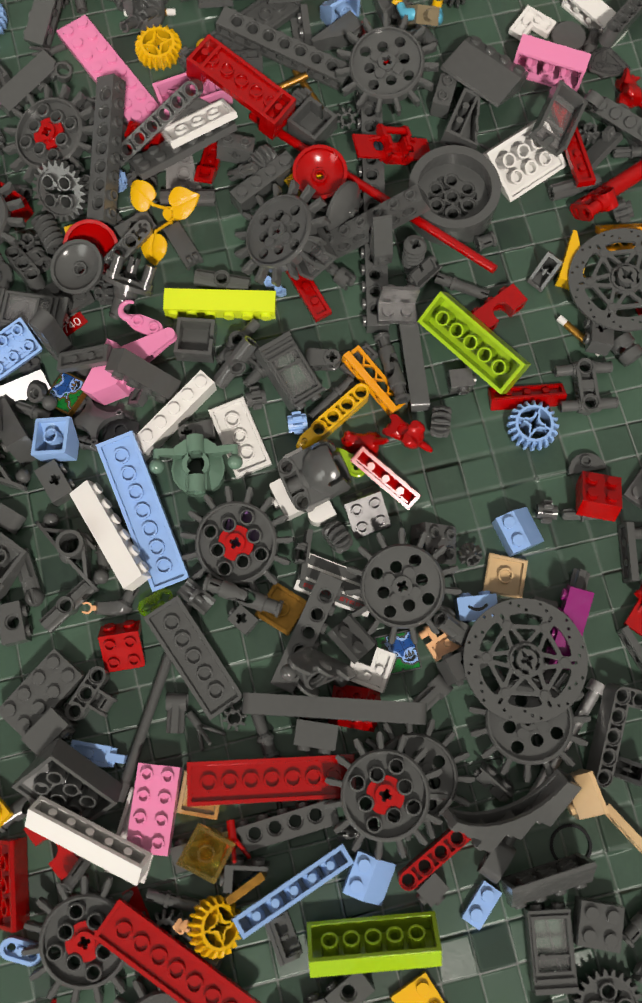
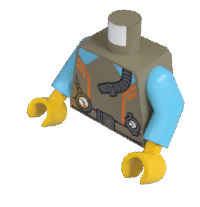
(421, 14)

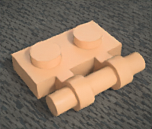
(439, 645)

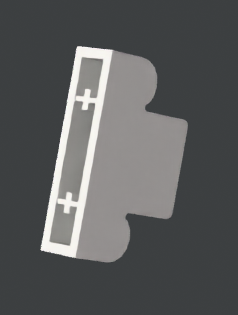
(319, 516)

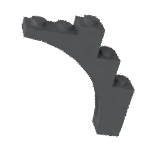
(517, 818)

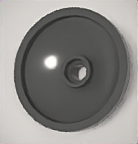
(344, 205)
(70, 261)

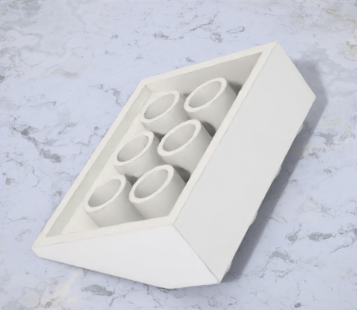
(522, 163)

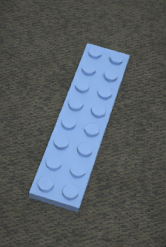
(142, 510)

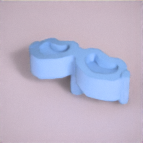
(280, 292)

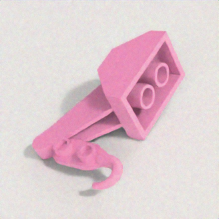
(100, 384)

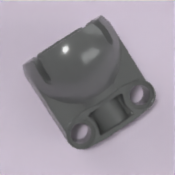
(315, 475)

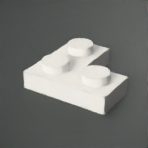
(532, 20)
(376, 675)

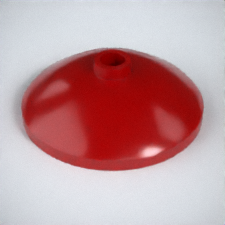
(322, 161)
(96, 233)

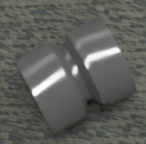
(626, 349)

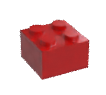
(598, 496)

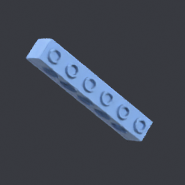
(292, 891)

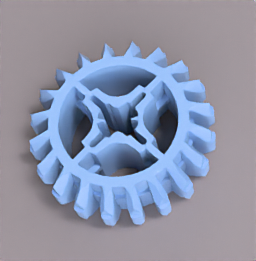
(548, 429)

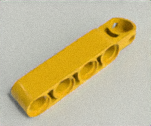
(309, 437)

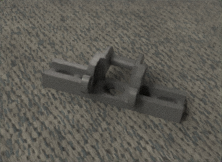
(305, 546)

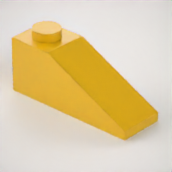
(572, 247)

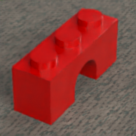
(508, 300)
(64, 859)

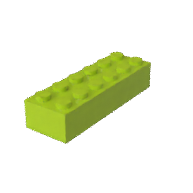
(473, 342)
(373, 944)

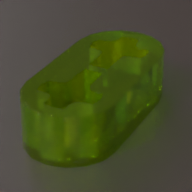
(153, 599)

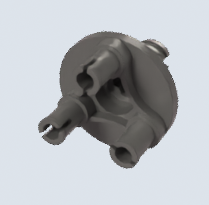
(143, 14)
(126, 285)

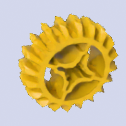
(148, 44)
(205, 919)

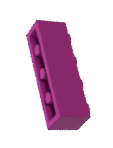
(576, 606)

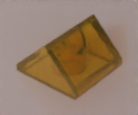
(206, 853)

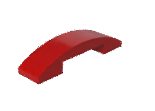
(209, 165)

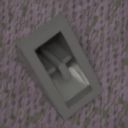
(545, 271)
(628, 771)

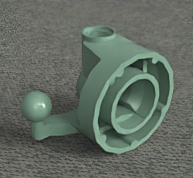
(194, 448)

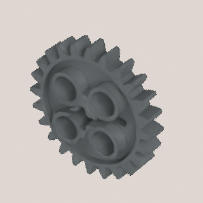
(60, 173)
(592, 989)

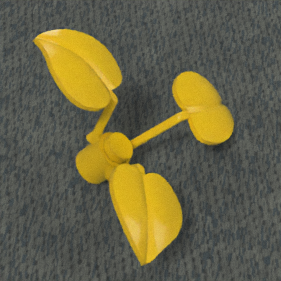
(182, 205)

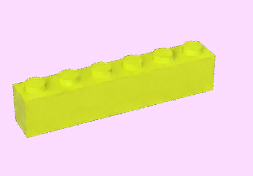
(219, 304)

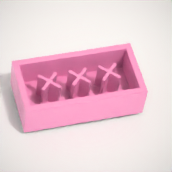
(551, 62)
(166, 87)
(154, 807)

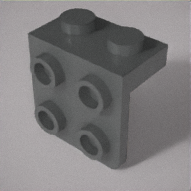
(436, 537)
(227, 876)

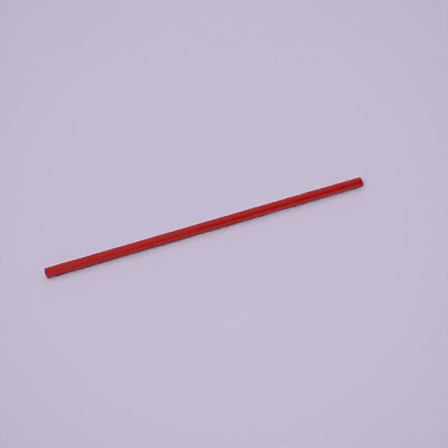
(381, 197)

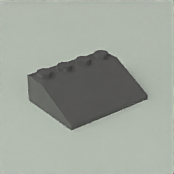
(485, 71)
(69, 781)
(548, 879)

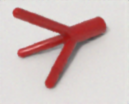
(233, 836)

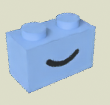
(470, 608)

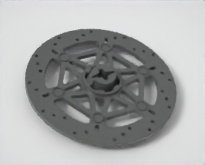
(622, 283)
(576, 670)

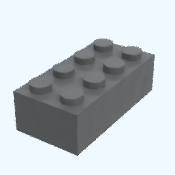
(44, 688)

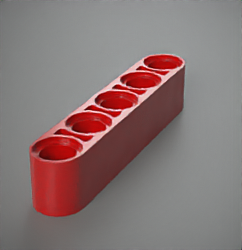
(434, 861)

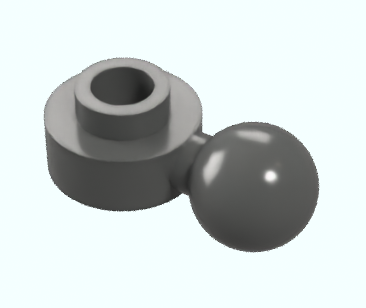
(48, 401)

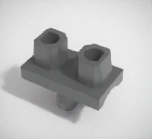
(193, 594)

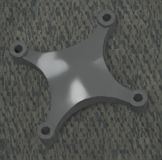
(94, 419)

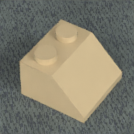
(589, 800)

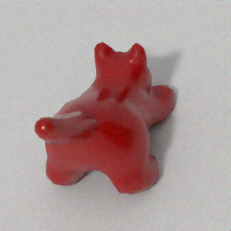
(630, 92)
(409, 434)
(370, 440)

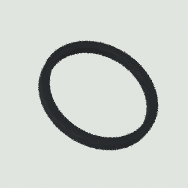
(575, 826)

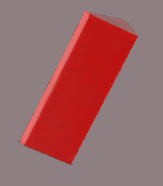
(14, 884)

